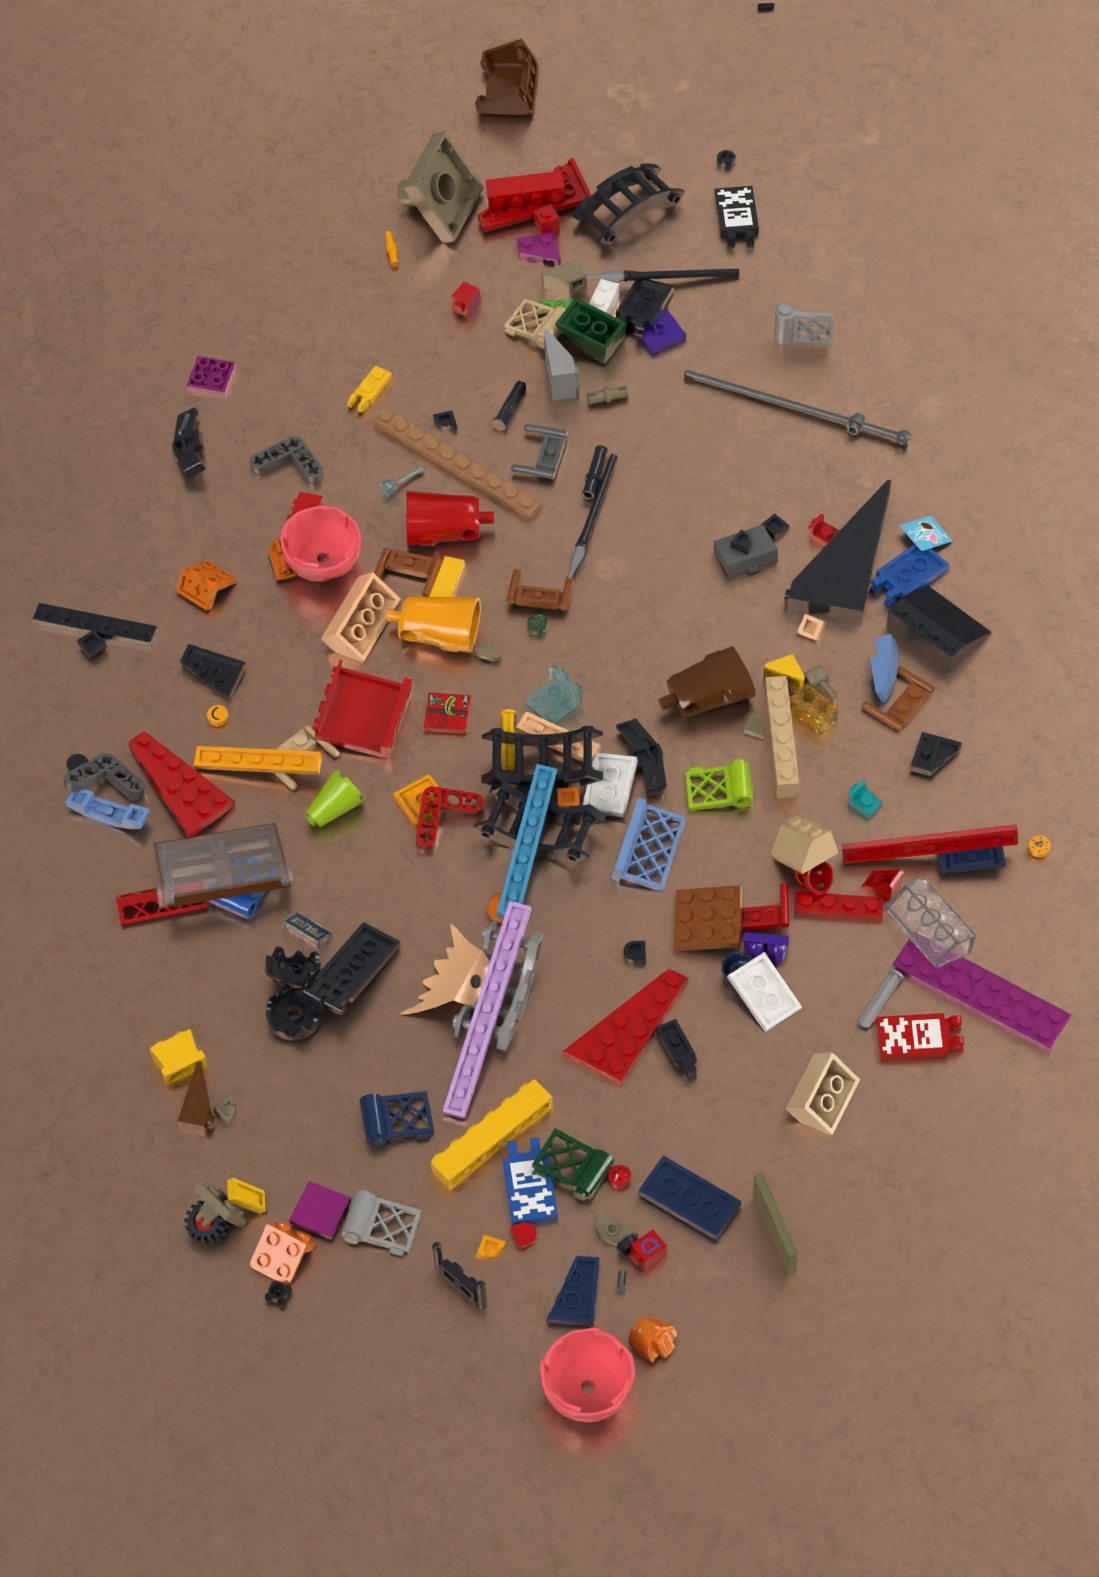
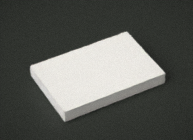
(613, 791)
(764, 992)

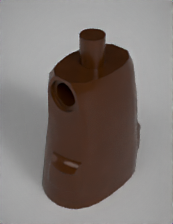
(709, 684)

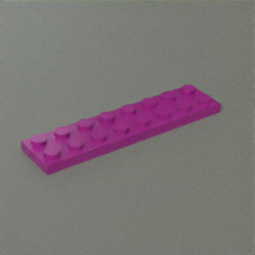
(986, 996)

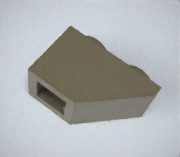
(565, 278)

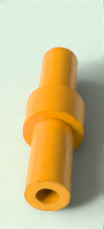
(391, 248)

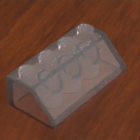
(930, 923)

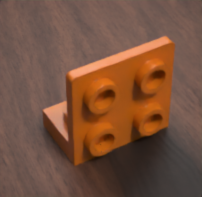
(202, 582)

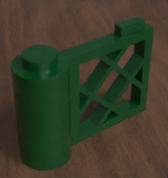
(589, 1173)

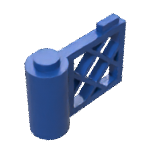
(240, 905)

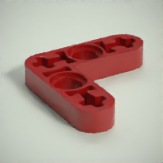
(441, 803)

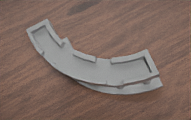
(518, 994)

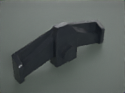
(188, 442)
(648, 755)

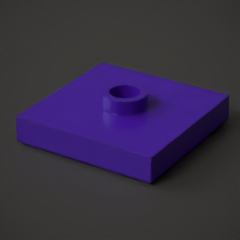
(663, 333)

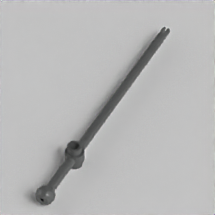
(855, 423)

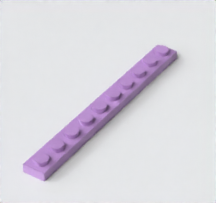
(487, 1010)

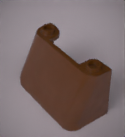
(510, 81)

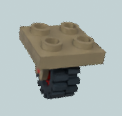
(210, 1217)

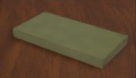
(775, 1224)

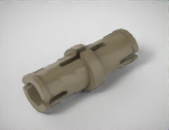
(607, 395)

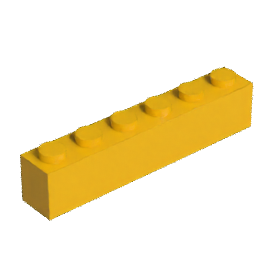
(491, 1134)

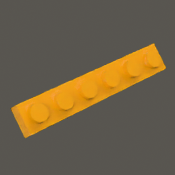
(258, 760)

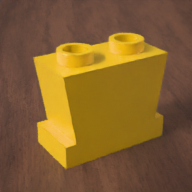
(177, 1057)

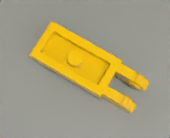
(370, 388)

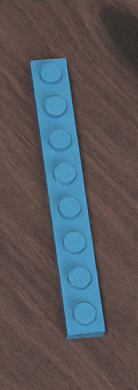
(528, 837)

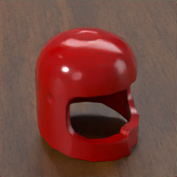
(821, 874)

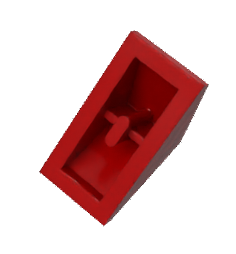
(883, 883)

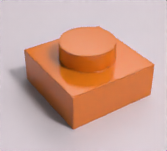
(568, 797)

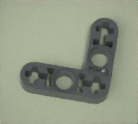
(293, 453)
(109, 769)

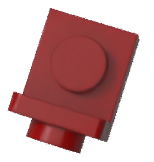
(821, 531)

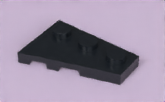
(214, 669)

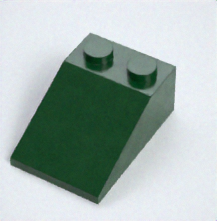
(592, 329)

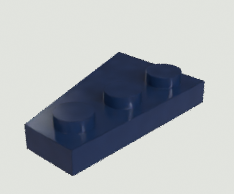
(578, 1295)

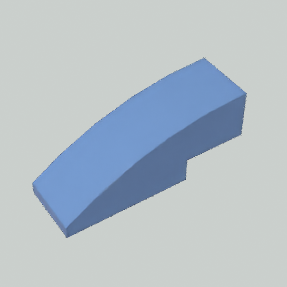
(885, 666)

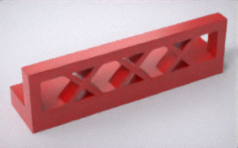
(143, 897)

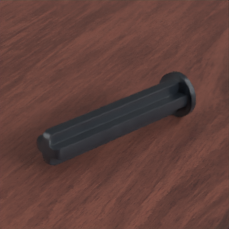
(509, 405)

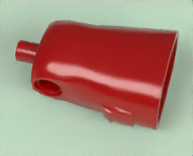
(443, 518)

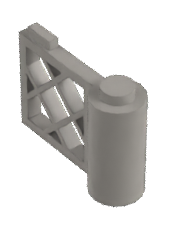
(788, 326)
(362, 1217)

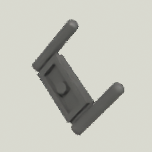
(549, 454)

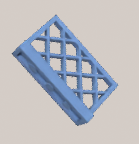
(630, 844)

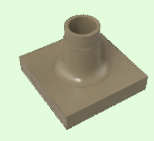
(441, 187)

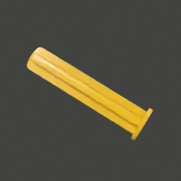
(508, 749)

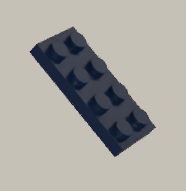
(689, 1197)

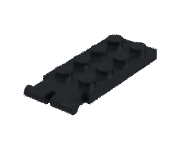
(352, 968)

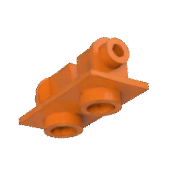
(280, 567)

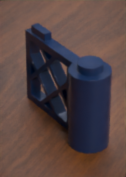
(378, 1121)

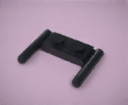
(453, 1272)

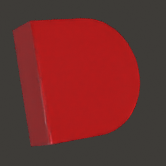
(524, 1234)

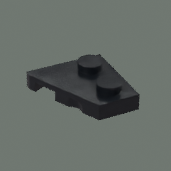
(933, 753)

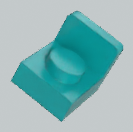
(864, 800)

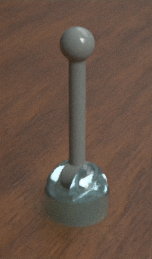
(389, 486)

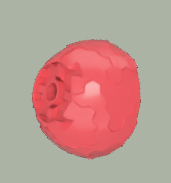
(317, 535)
(583, 1359)

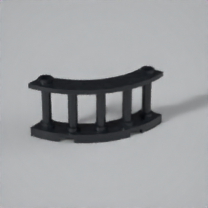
(620, 182)
(585, 775)
(581, 815)

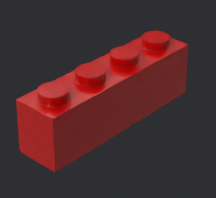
(525, 190)

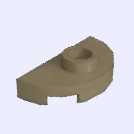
(611, 1230)

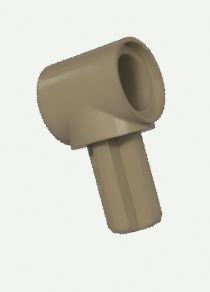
(818, 678)

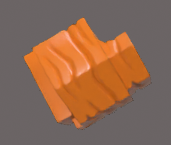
(652, 1338)

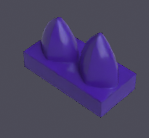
(775, 945)

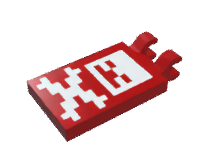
(918, 1036)

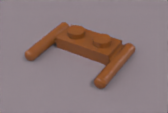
(410, 564)
(538, 596)
(907, 702)

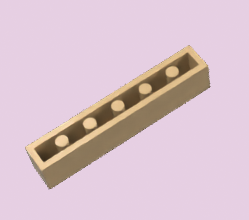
(781, 737)

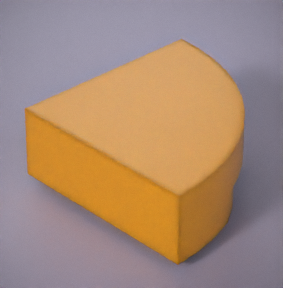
(490, 1247)

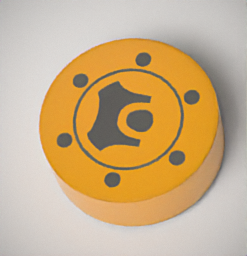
(1039, 846)

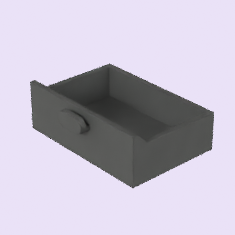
(762, 553)

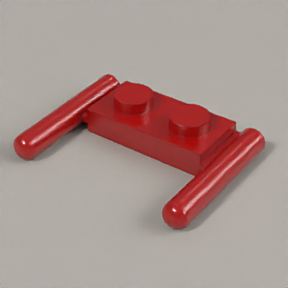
(767, 916)

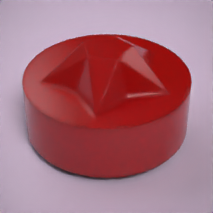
(619, 1176)

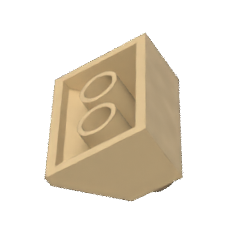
(803, 844)
(823, 1093)

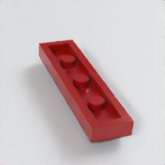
(839, 906)

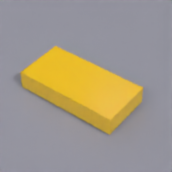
(246, 1195)

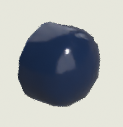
(733, 962)

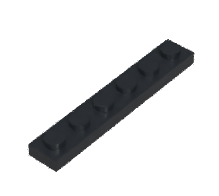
(85, 622)

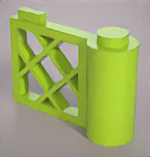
(737, 788)

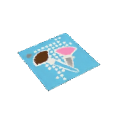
(925, 533)

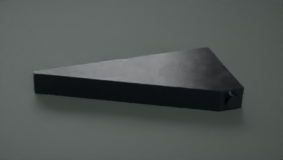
(841, 573)

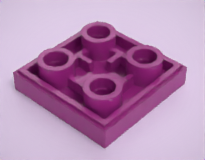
(211, 376)
(320, 1210)

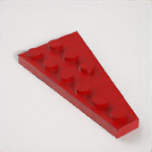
(575, 192)
(183, 789)
(622, 1036)

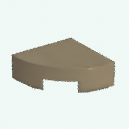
(487, 651)
(755, 727)
(226, 1110)

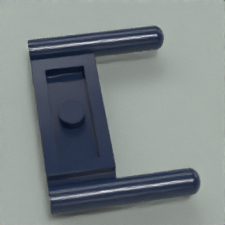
(971, 860)

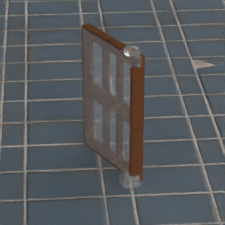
(221, 865)

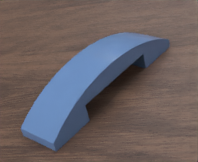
(107, 811)

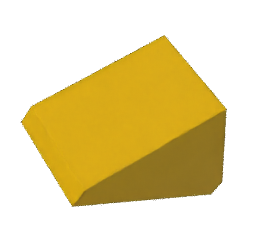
(787, 667)

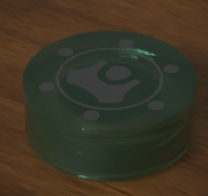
(537, 624)

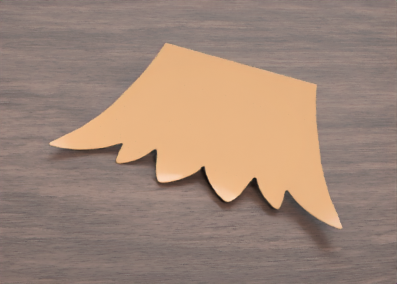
(454, 976)

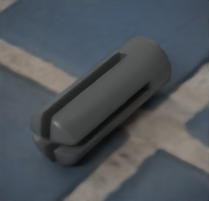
(621, 1281)

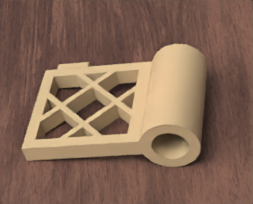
(547, 322)

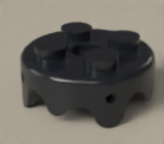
(292, 969)
(288, 1000)

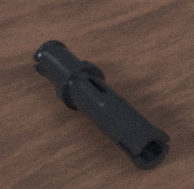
(593, 478)

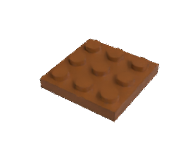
(708, 918)

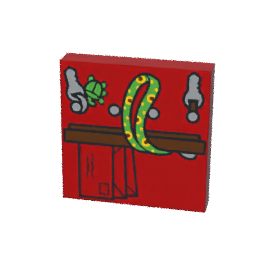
(447, 713)

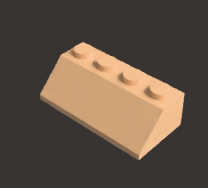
(360, 617)

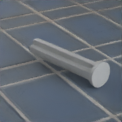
(880, 998)

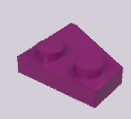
(539, 247)

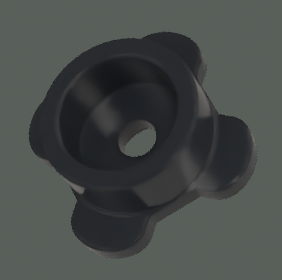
(276, 1287)

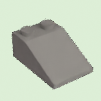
(560, 369)

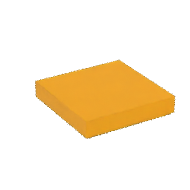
(410, 799)

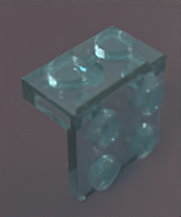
(556, 697)

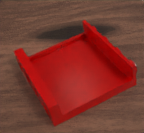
(361, 711)

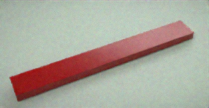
(930, 844)

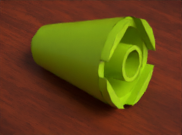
(333, 800)

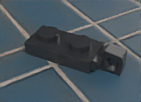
(678, 1047)

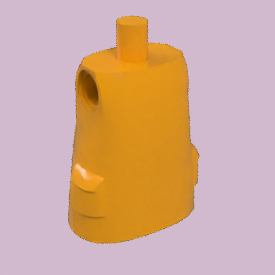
(439, 621)

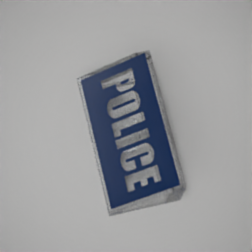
(306, 930)

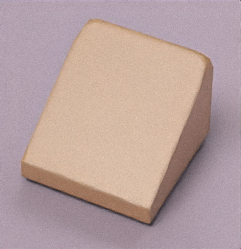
(811, 627)

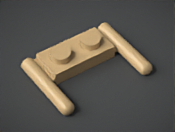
(303, 741)

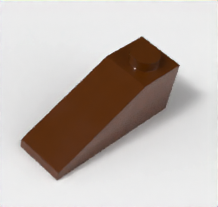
(196, 1109)

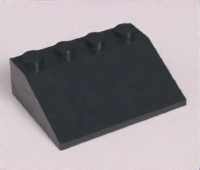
(936, 626)

